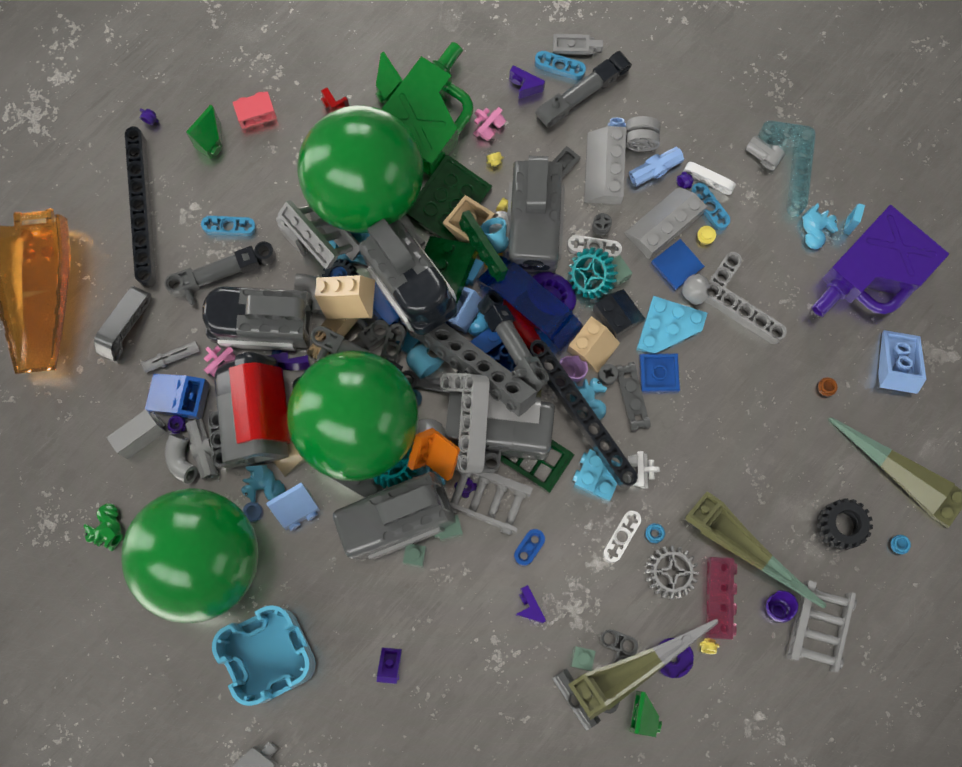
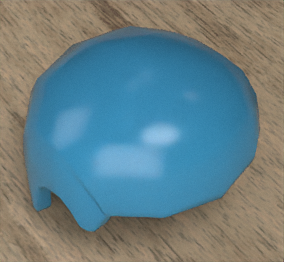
(478, 325)

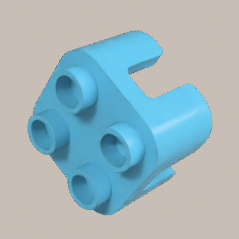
(264, 655)

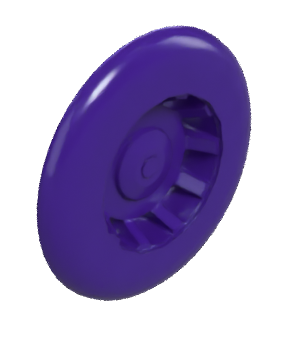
(558, 287)

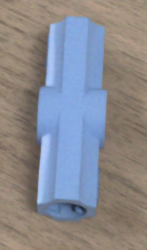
(656, 166)

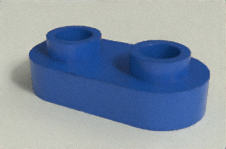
(529, 547)

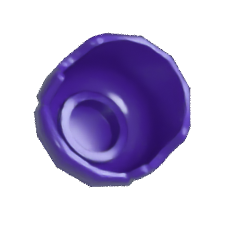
(782, 606)

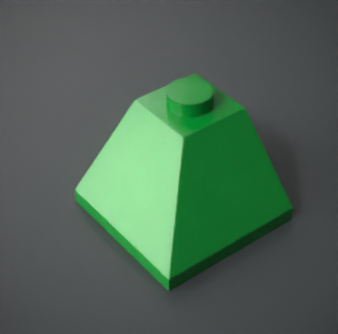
(387, 79)
(207, 133)
(644, 716)

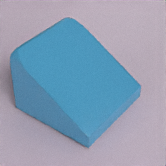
(409, 343)

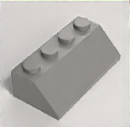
(605, 165)
(666, 221)

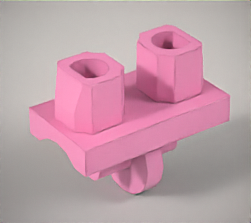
(484, 129)
(226, 355)

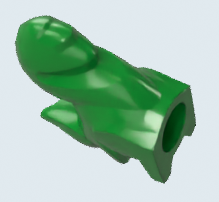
(108, 529)

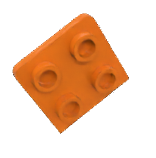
(435, 451)

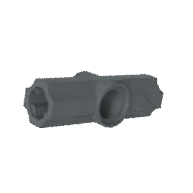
(562, 680)

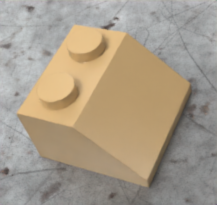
(478, 211)
(594, 344)

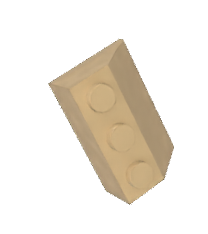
(345, 296)

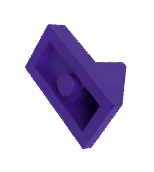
(530, 83)
(533, 612)
(389, 665)

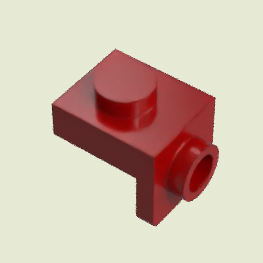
(329, 101)

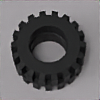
(858, 516)

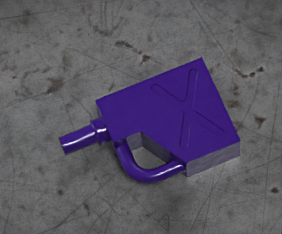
(886, 258)

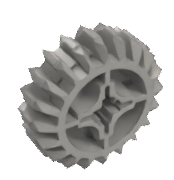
(672, 563)

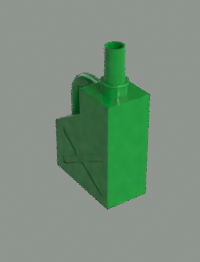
(422, 107)

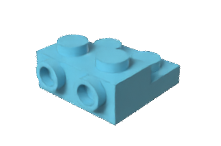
(595, 477)

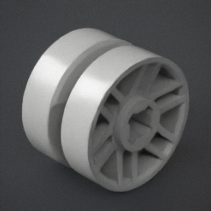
(643, 133)

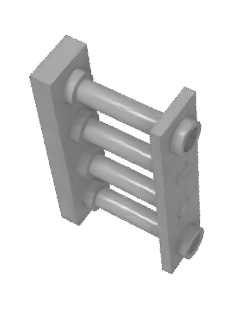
(313, 239)
(502, 484)
(801, 630)

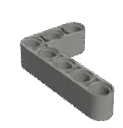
(740, 304)
(472, 417)

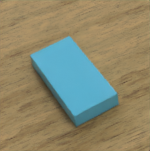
(853, 219)

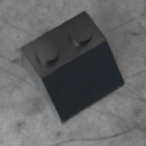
(618, 313)

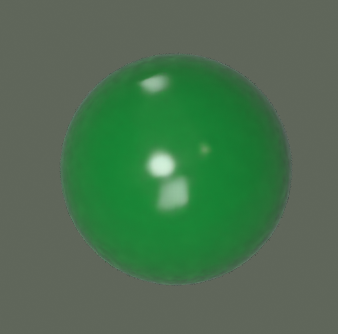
(360, 168)
(352, 415)
(189, 555)

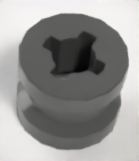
(604, 221)
(606, 378)

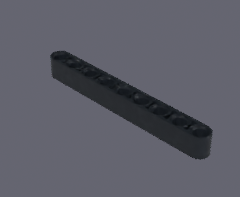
(143, 214)
(584, 423)

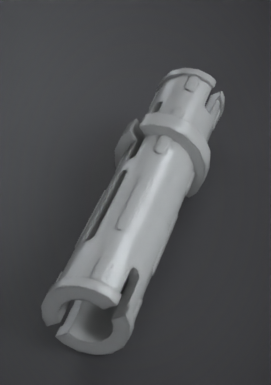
(162, 360)

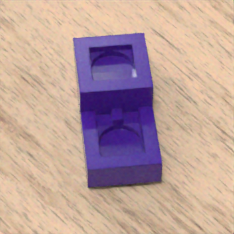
(292, 364)

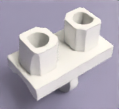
(642, 462)

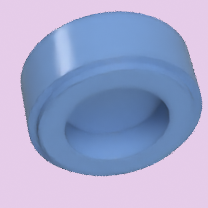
(253, 511)

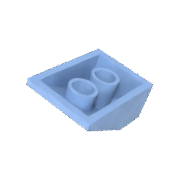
(466, 310)
(901, 362)
(294, 507)

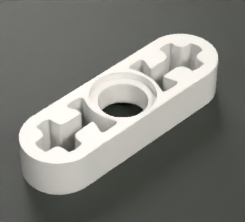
(710, 178)
(582, 239)
(610, 546)

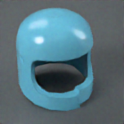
(498, 239)
(421, 362)

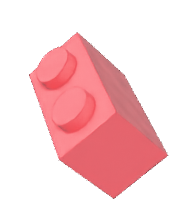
(254, 109)

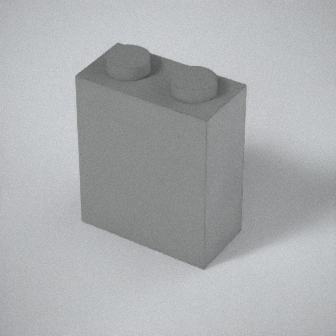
(136, 434)

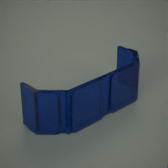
(535, 304)

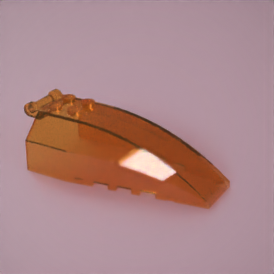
(34, 288)

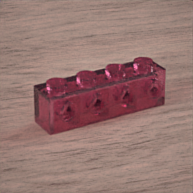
(720, 597)

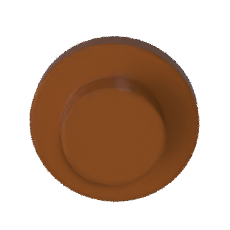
(827, 386)

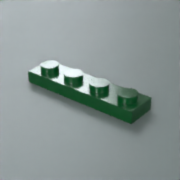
(483, 246)

